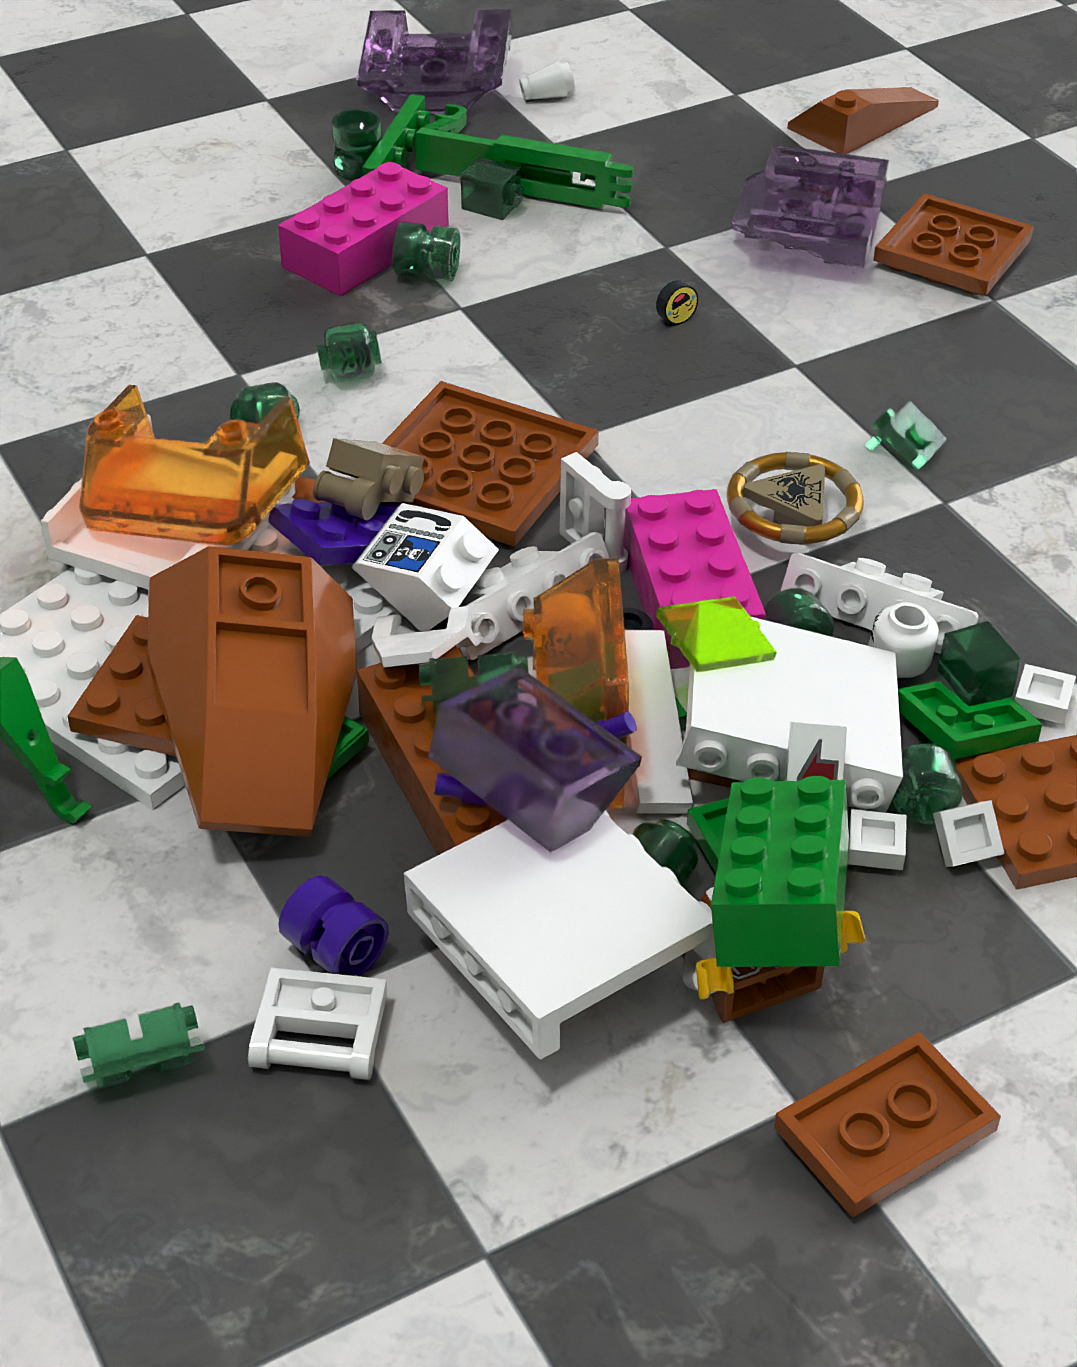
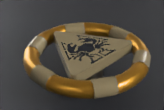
(794, 497)

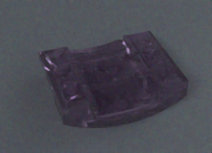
(437, 66)
(815, 203)

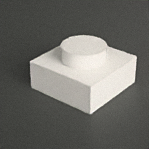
(1045, 693)
(968, 833)
(877, 839)

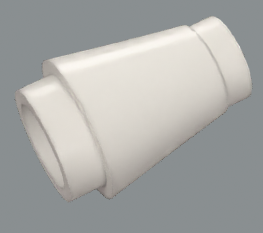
(549, 82)

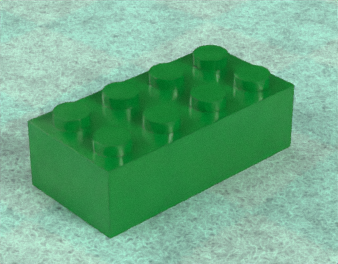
(782, 874)

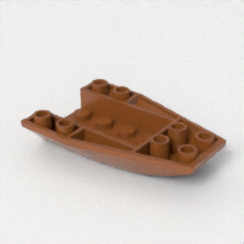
(252, 683)

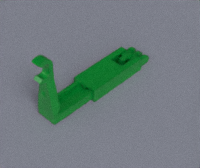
(544, 166)
(29, 740)

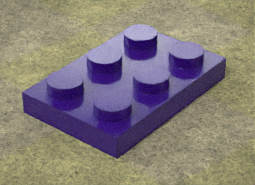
(327, 530)

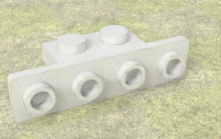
(863, 589)
(507, 590)

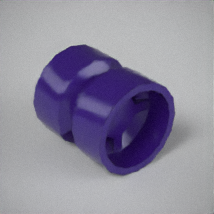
(333, 927)

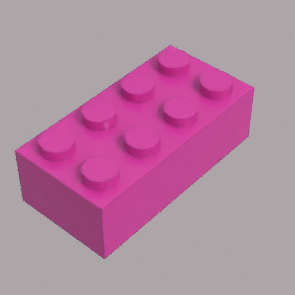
(354, 229)
(685, 554)

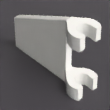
(420, 646)

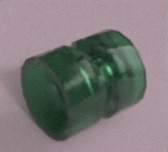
(355, 138)
(413, 246)

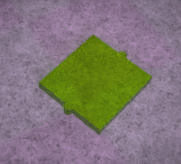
(716, 634)

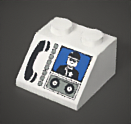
(425, 562)

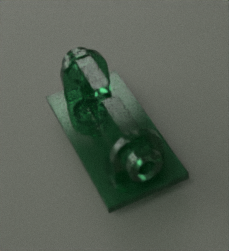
(451, 676)
(116, 1054)

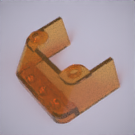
(187, 488)
(583, 643)

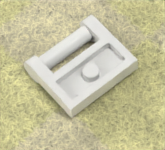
(582, 504)
(319, 1006)

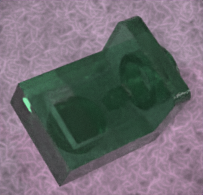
(908, 433)

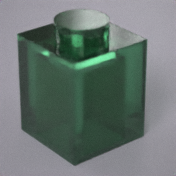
(491, 188)
(978, 664)

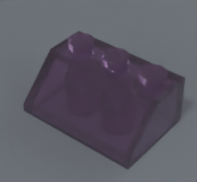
(531, 756)

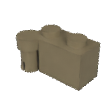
(376, 474)

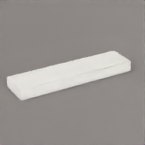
(658, 781)

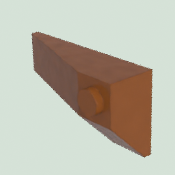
(860, 116)

